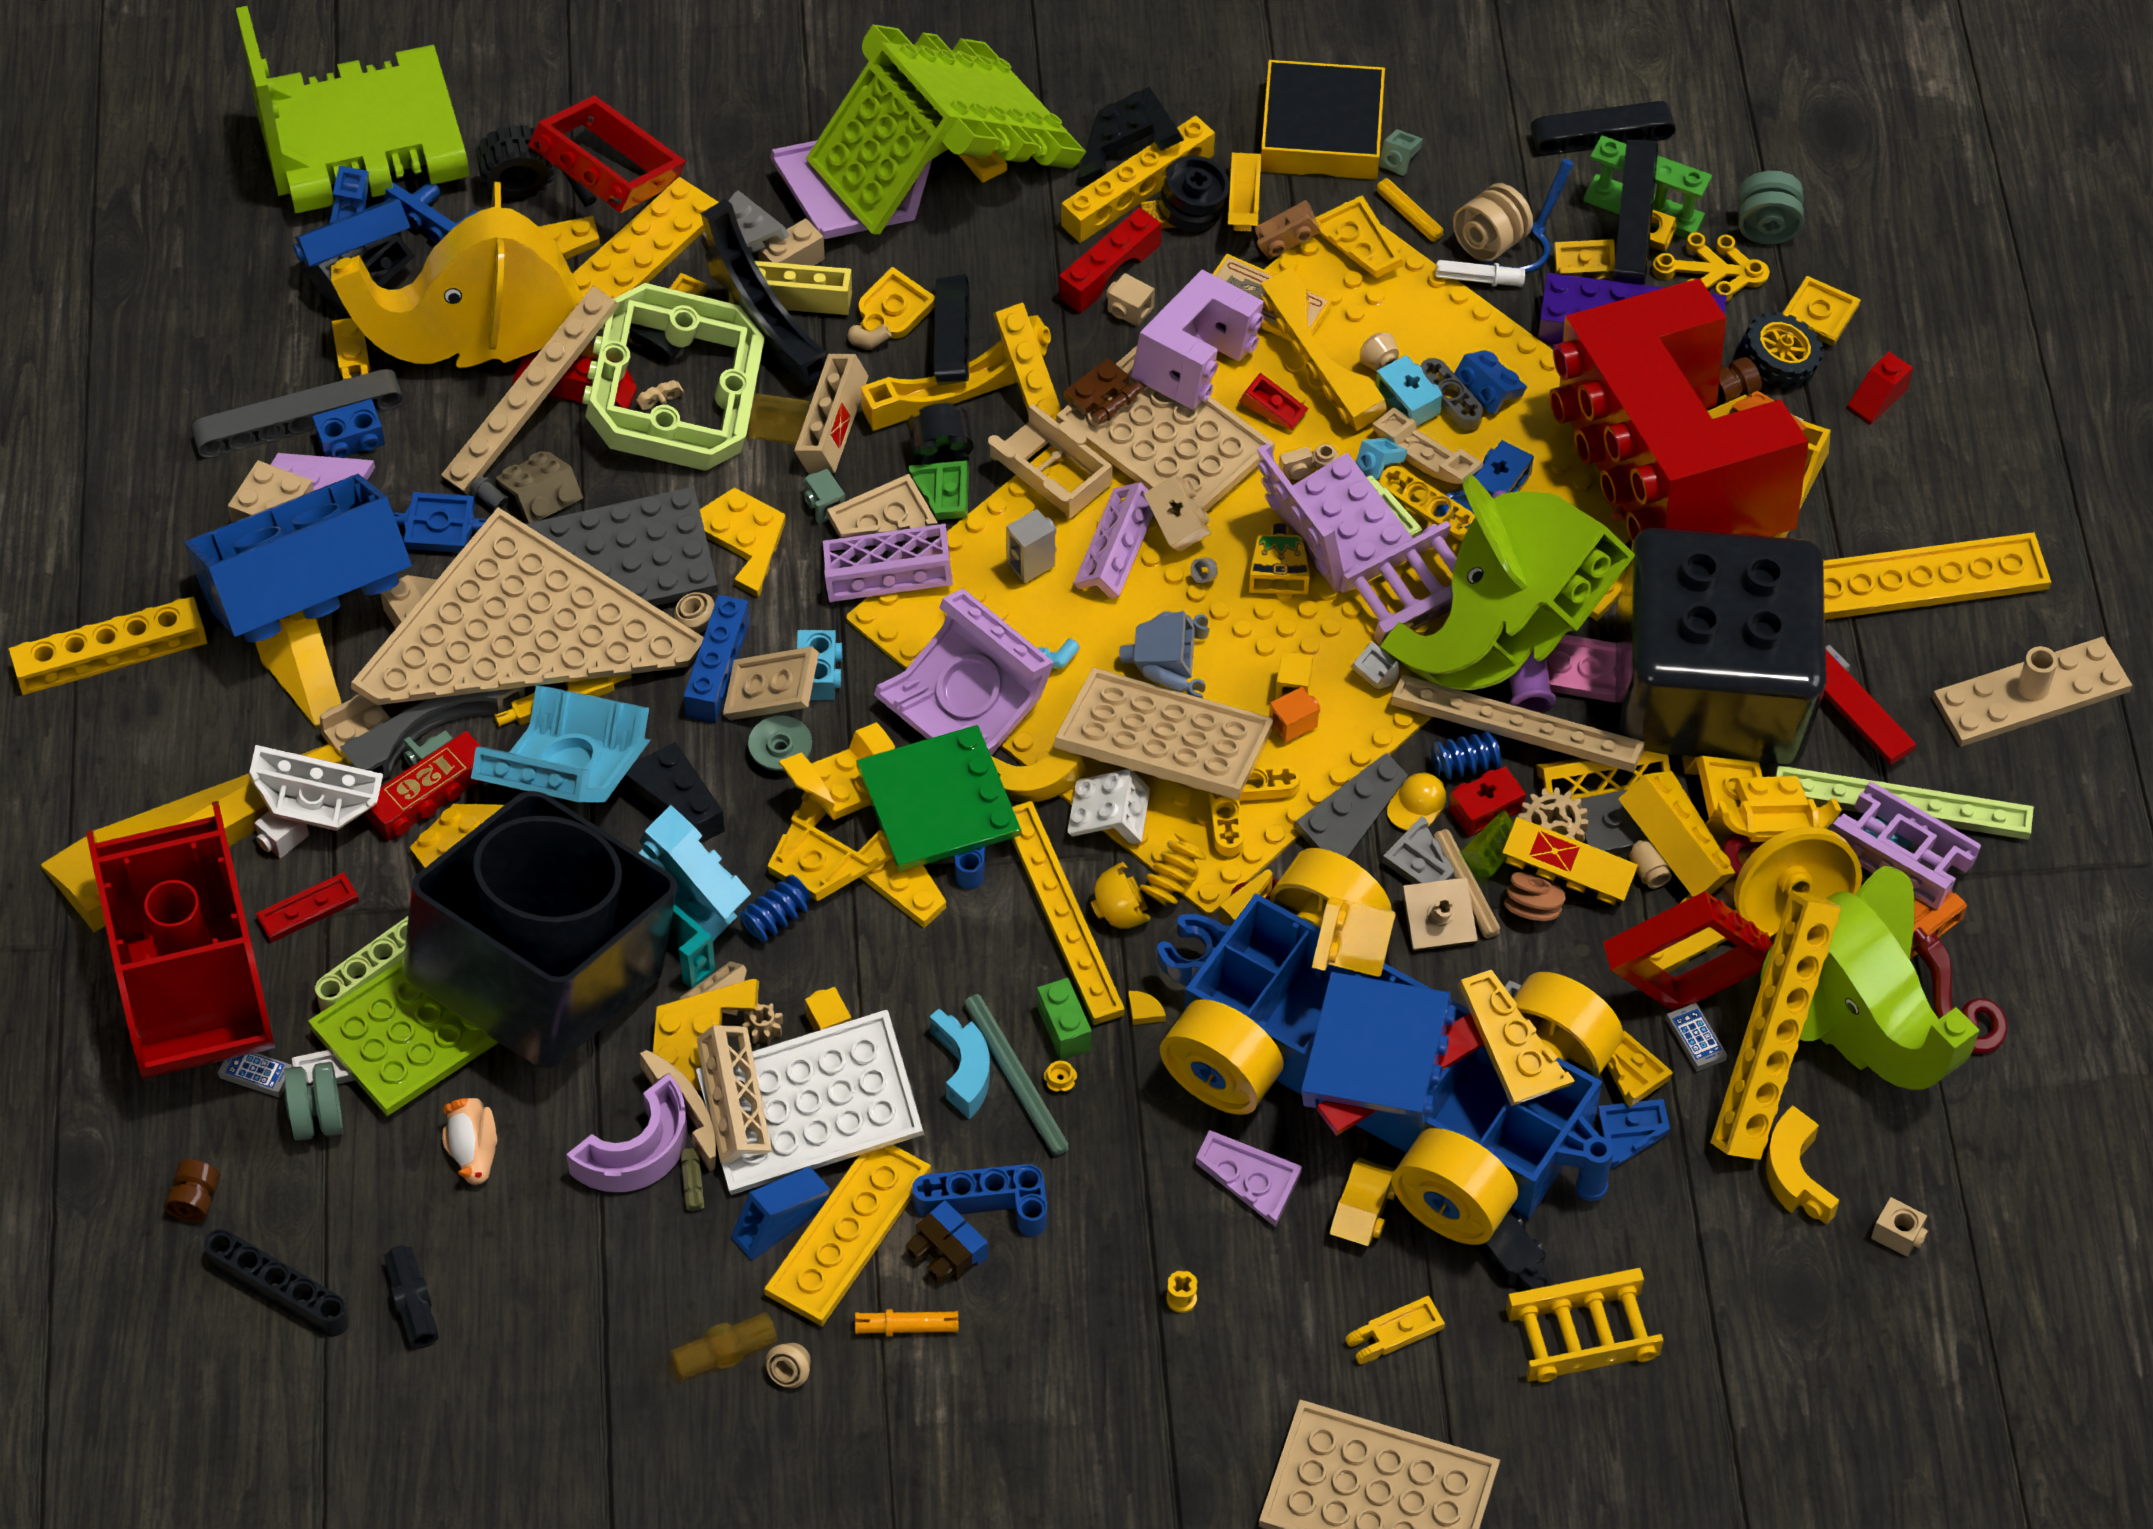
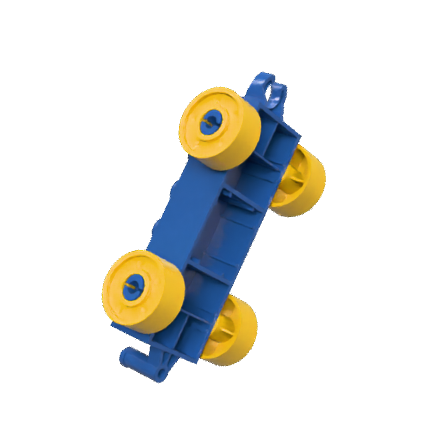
(1255, 1021)

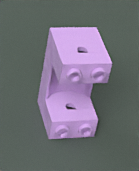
(1182, 342)

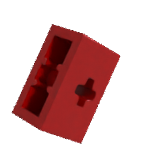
(1482, 800)

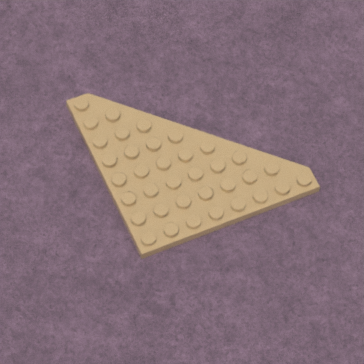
(519, 617)

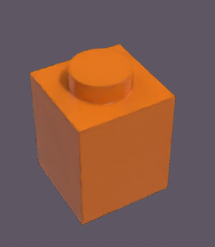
(1294, 714)

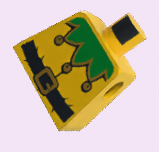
(1279, 563)

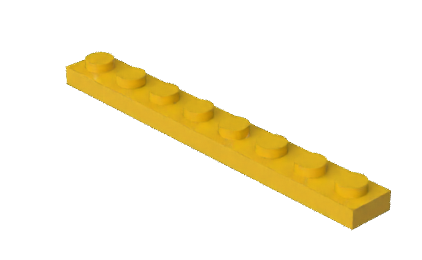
(1065, 917)

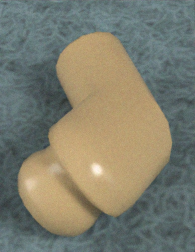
(868, 340)

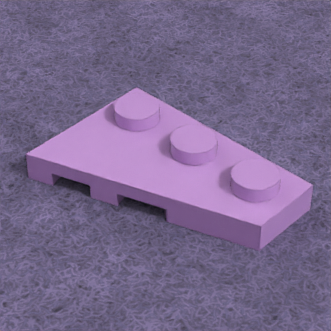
(323, 469)
(1250, 1174)

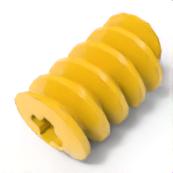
(1172, 871)

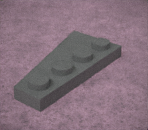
(1351, 810)

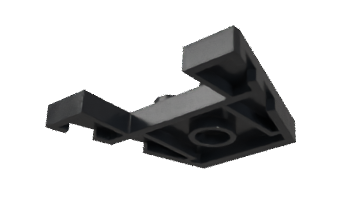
(1124, 124)

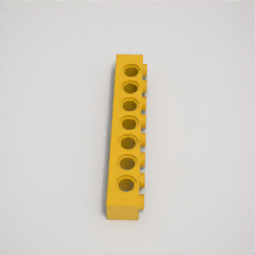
(1775, 1025)

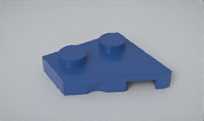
(1633, 1127)

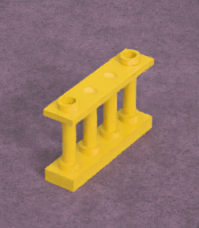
(1592, 1294)

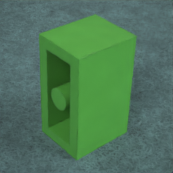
(1064, 1019)

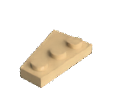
(883, 509)

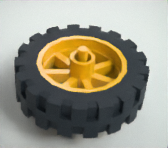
(1788, 340)

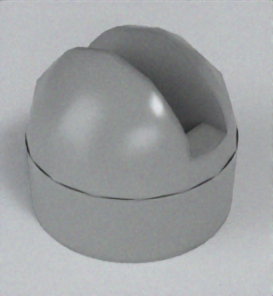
(1196, 570)

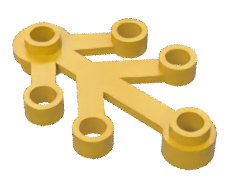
(1747, 272)

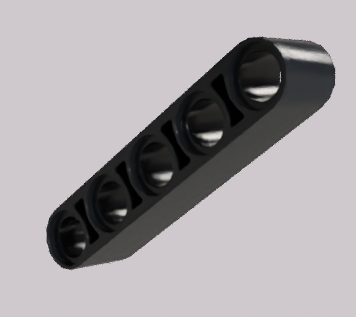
(1584, 128)
(1636, 211)
(952, 329)
(283, 1295)

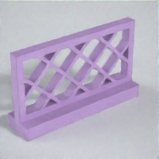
(888, 574)

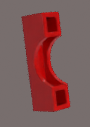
(1086, 278)

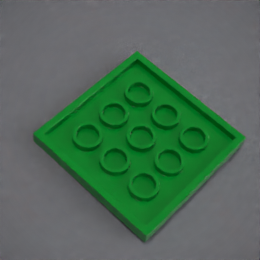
(938, 798)

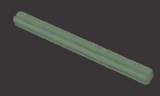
(1016, 1075)

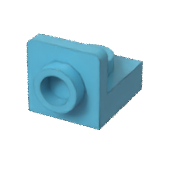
(1378, 453)

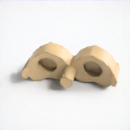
(661, 393)

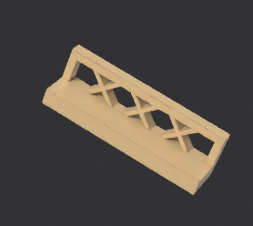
(722, 1087)

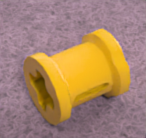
(1186, 1286)

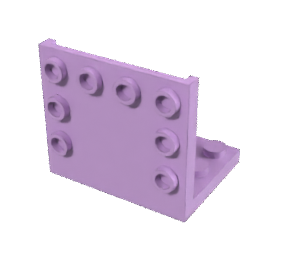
(822, 204)
(1334, 513)

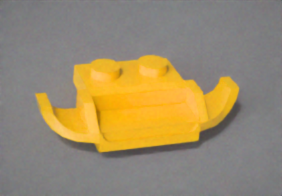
(1773, 807)

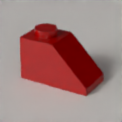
(1881, 388)

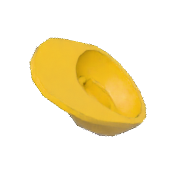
(1417, 797)

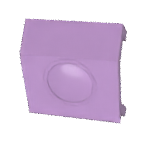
(969, 676)

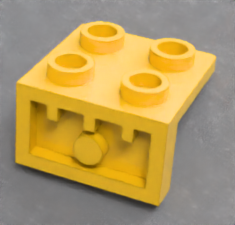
(1353, 937)

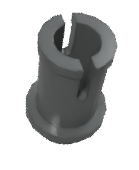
(483, 489)

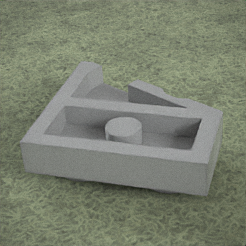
(1419, 856)

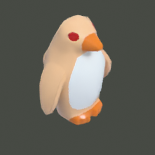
(470, 1138)

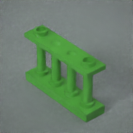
(1669, 174)

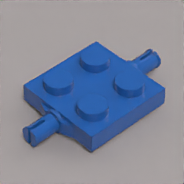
(439, 522)

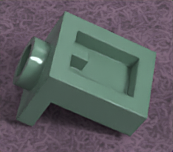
(1398, 151)
(415, 753)

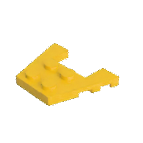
(746, 529)
(450, 829)
(819, 859)
(686, 1019)

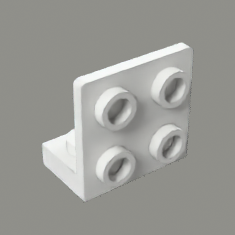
(1110, 802)

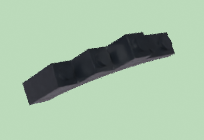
(736, 270)

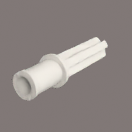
(1480, 273)

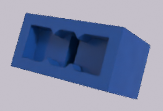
(349, 430)

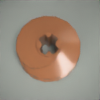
(1534, 897)

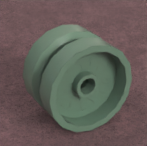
(1770, 207)
(308, 1101)

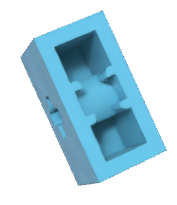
(1409, 390)

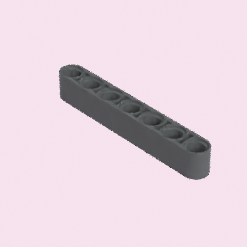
(291, 413)

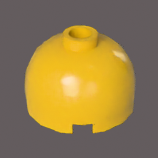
(1119, 899)

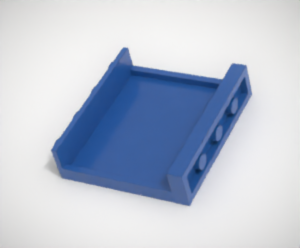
(1379, 1046)

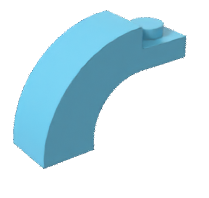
(971, 1081)

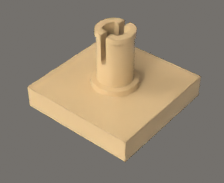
(1439, 914)

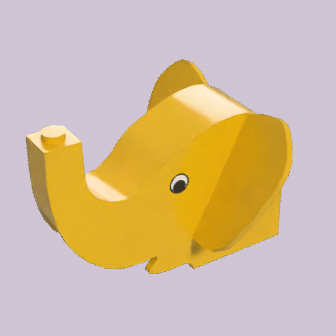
(483, 293)

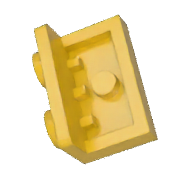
(1585, 258)

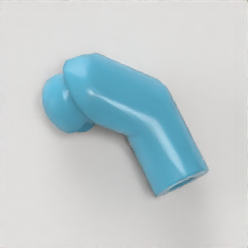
(1063, 655)

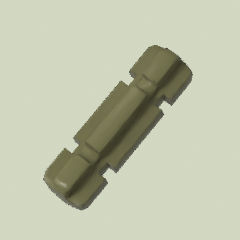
(692, 1179)

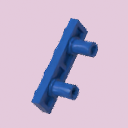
(420, 214)

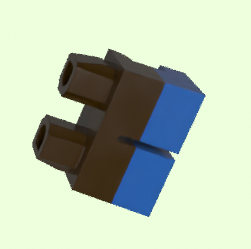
(949, 1242)

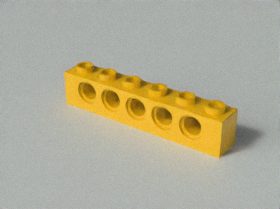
(1131, 182)
(123, 645)

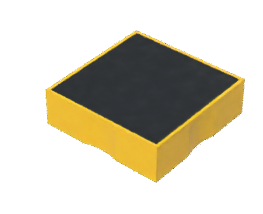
(1322, 119)

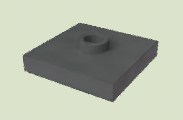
(1610, 824)

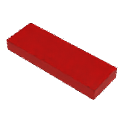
(307, 907)

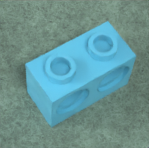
(826, 664)

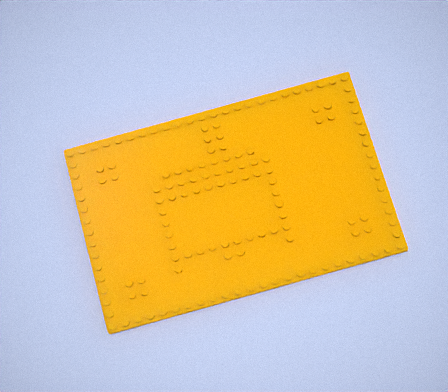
(1252, 629)

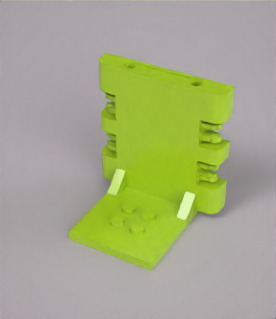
(920, 104)
(357, 121)

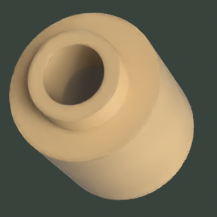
(1651, 866)

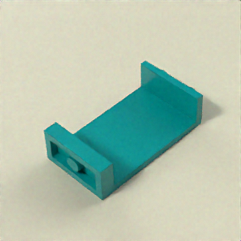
(695, 948)

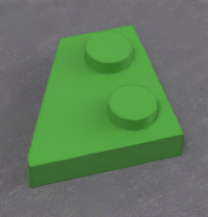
(944, 487)

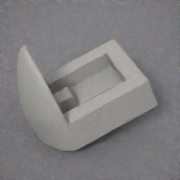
(1376, 667)

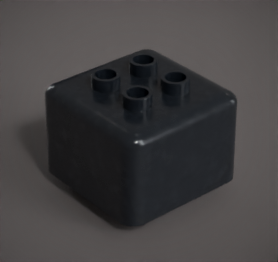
(1721, 645)
(538, 928)

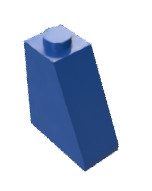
(778, 1210)

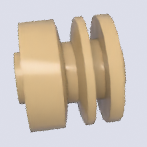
(1492, 222)

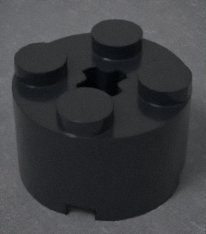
(940, 434)

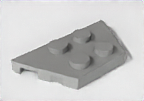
(754, 222)

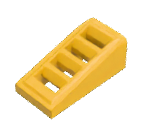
(1233, 906)

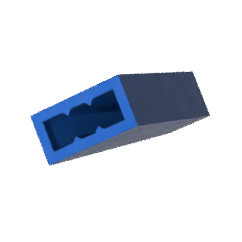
(351, 232)

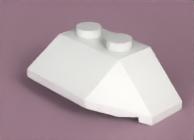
(312, 788)

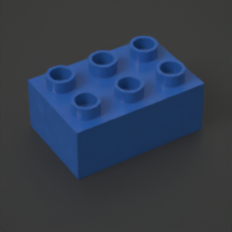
(299, 557)

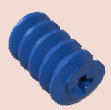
(1465, 754)
(775, 907)

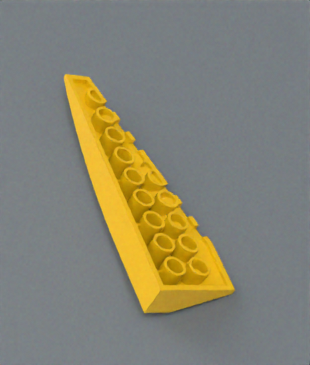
(239, 807)

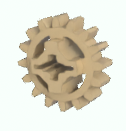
(1552, 810)

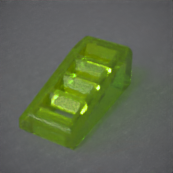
(1474, 850)

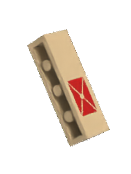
(831, 413)

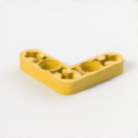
(1278, 790)

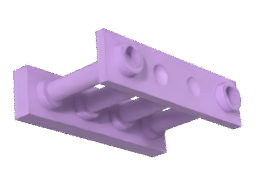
(1415, 611)

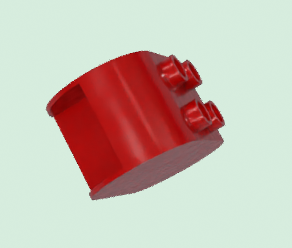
(180, 946)

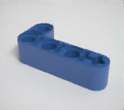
(981, 1199)

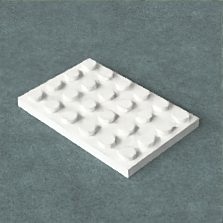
(826, 1100)

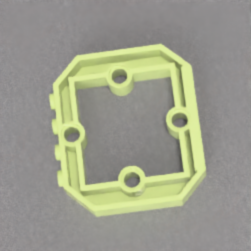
(678, 441)

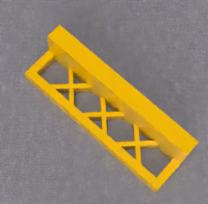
(1582, 767)

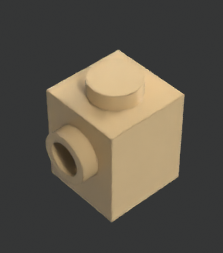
(1130, 299)

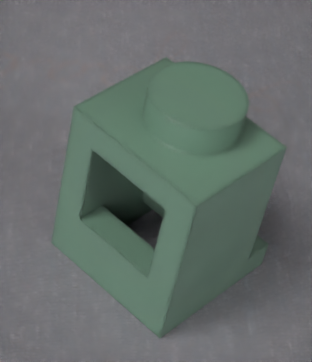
(822, 493)

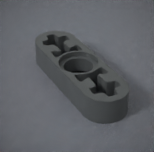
(1453, 406)

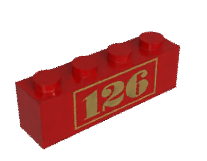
(424, 787)

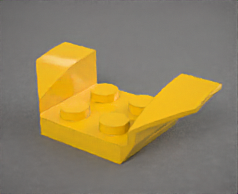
(835, 779)
(1718, 782)

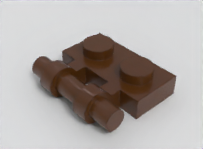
(1097, 386)

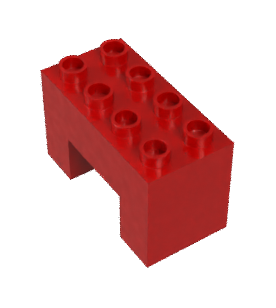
(1638, 403)

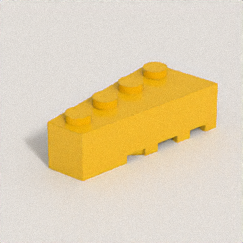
(1677, 832)

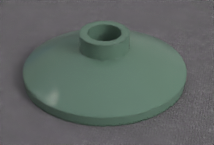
(776, 733)

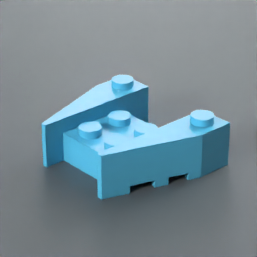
(703, 885)

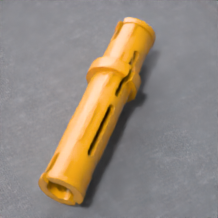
(906, 1322)

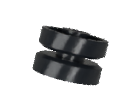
(1193, 193)

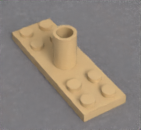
(2032, 690)

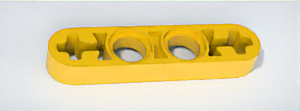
(1431, 500)

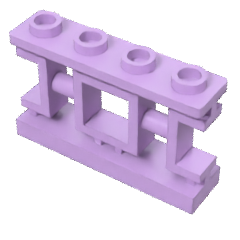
(1915, 825)

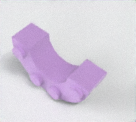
(643, 1158)

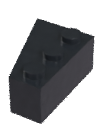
(381, 258)
(669, 780)

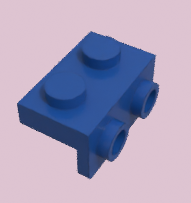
(1489, 380)

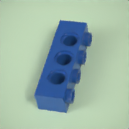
(715, 659)

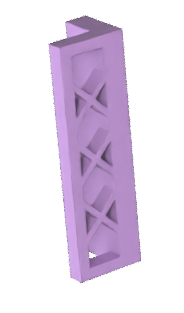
(1121, 540)

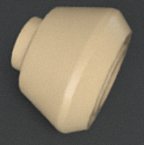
(1379, 351)
(694, 611)
(788, 1364)

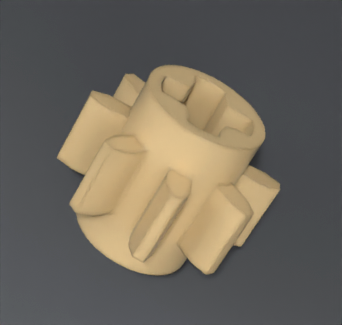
(763, 1023)

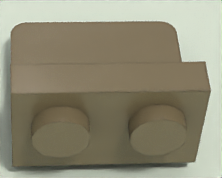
(541, 485)

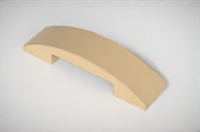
(1423, 451)
(702, 1138)

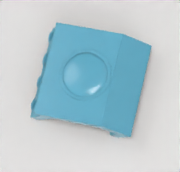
(572, 748)

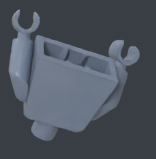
(1166, 649)

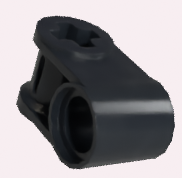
(651, 342)

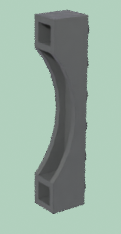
(384, 744)

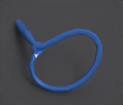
(1538, 226)

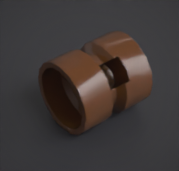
(1738, 379)
(192, 1190)

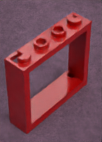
(623, 135)
(1630, 949)

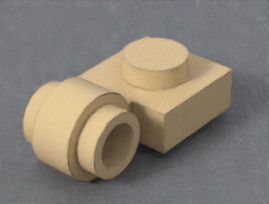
(1300, 462)

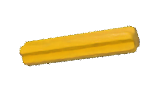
(1409, 210)

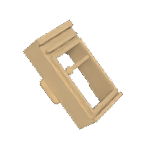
(1068, 441)

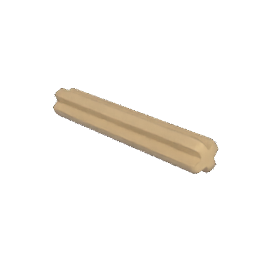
(1482, 912)

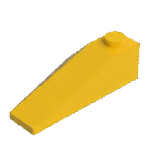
(301, 665)

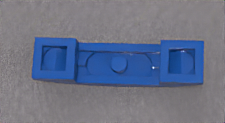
(349, 192)

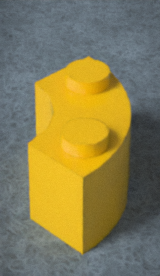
(1363, 1202)

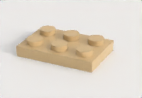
(771, 683)

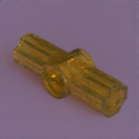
(724, 1345)

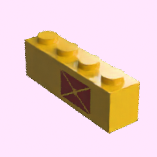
(1569, 860)

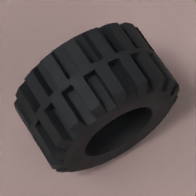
(509, 160)

